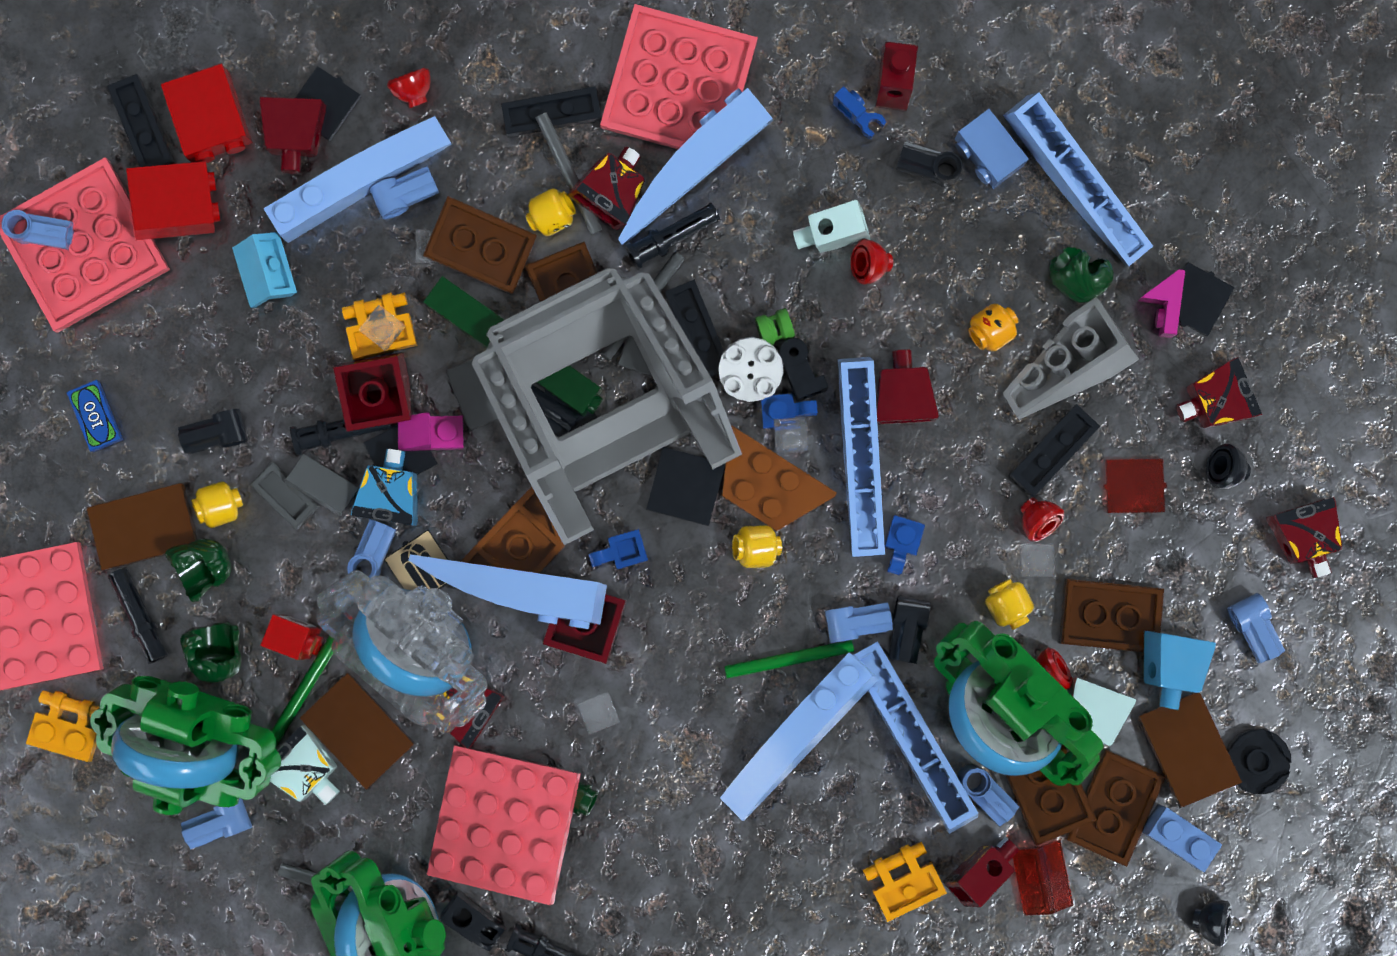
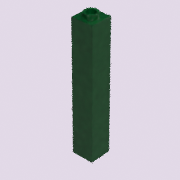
(475, 321)

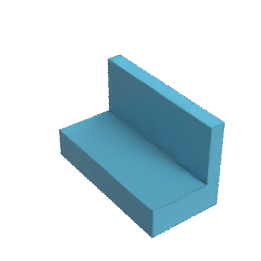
(264, 268)

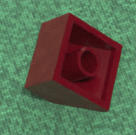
(374, 391)

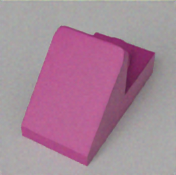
(1169, 295)
(430, 433)

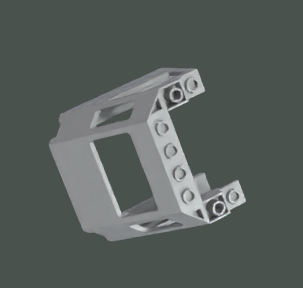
(569, 329)

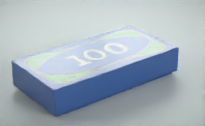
(94, 416)

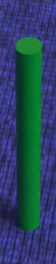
(789, 659)
(303, 690)

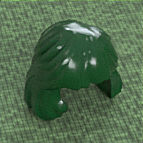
(1078, 277)
(200, 566)
(212, 651)

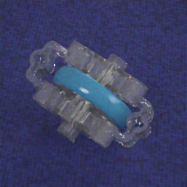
(405, 647)

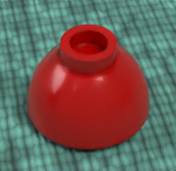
(411, 87)
(870, 262)
(1040, 518)
(1055, 666)

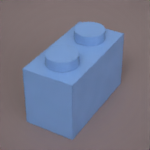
(990, 149)
(1181, 838)

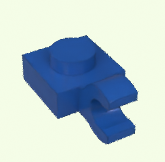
(853, 108)
(783, 407)
(903, 539)
(624, 550)

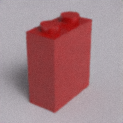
(206, 114)
(172, 200)

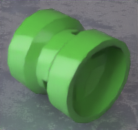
(767, 329)

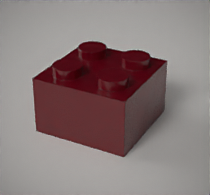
(590, 643)

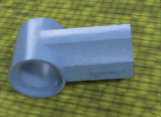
(395, 195)
(39, 230)
(373, 547)
(1252, 619)
(852, 622)
(989, 795)
(216, 824)

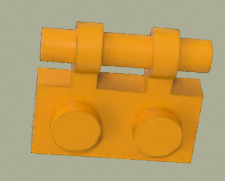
(361, 345)
(61, 735)
(906, 891)

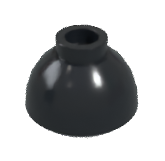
(1227, 467)
(1214, 922)

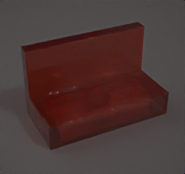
(1042, 879)

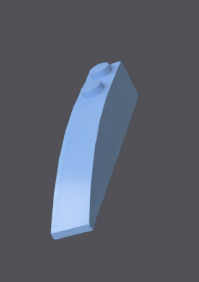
(700, 155)
(1076, 177)
(352, 178)
(861, 455)
(525, 591)
(799, 735)
(917, 742)

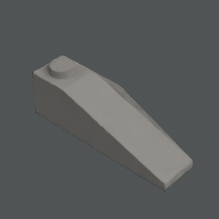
(1078, 357)

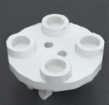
(735, 368)

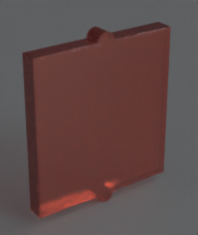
(1135, 486)

